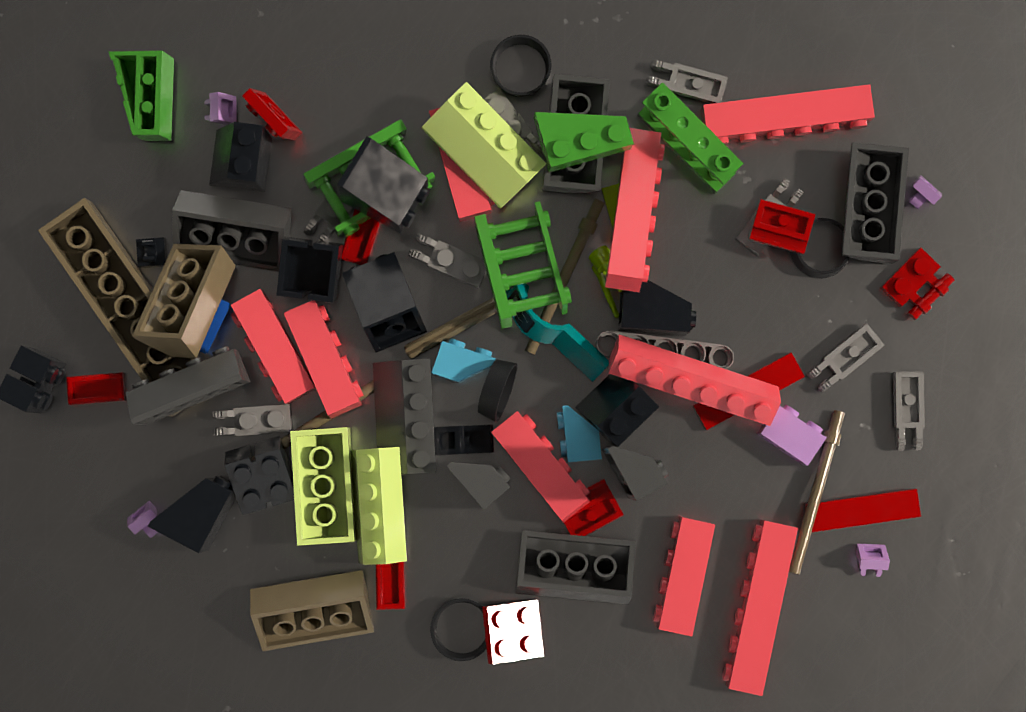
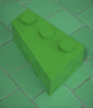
(146, 91)
(580, 137)

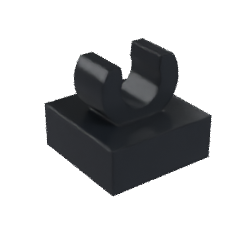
(151, 252)

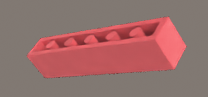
(790, 113)
(633, 212)
(694, 380)
(760, 608)

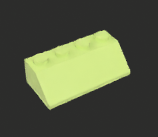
(483, 145)
(323, 486)
(379, 506)

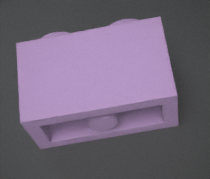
(793, 435)

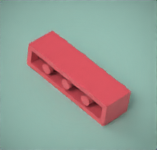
(467, 196)
(273, 346)
(323, 358)
(540, 466)
(685, 576)

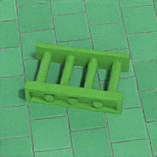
(689, 138)
(320, 175)
(501, 282)

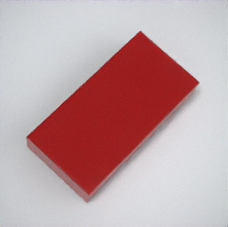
(359, 245)
(96, 388)
(390, 586)

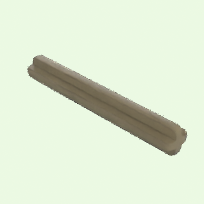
(450, 329)

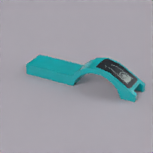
(563, 337)

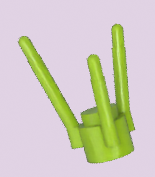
(600, 260)

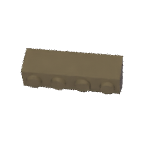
(185, 299)
(311, 610)

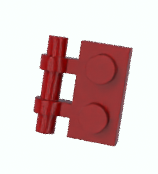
(911, 277)

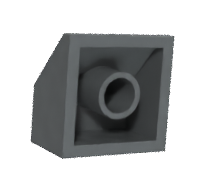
(481, 481)

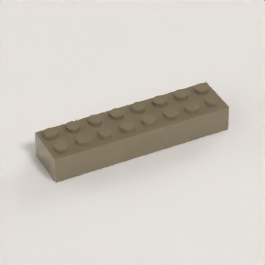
(108, 283)

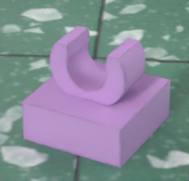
(221, 108)
(924, 192)
(141, 518)
(872, 557)

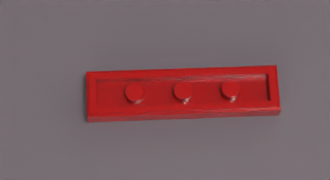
(778, 373)
(867, 510)

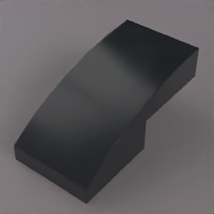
(463, 439)

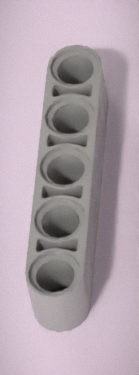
(678, 346)

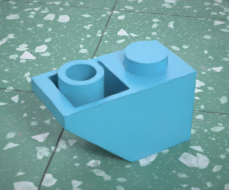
(459, 363)
(581, 437)

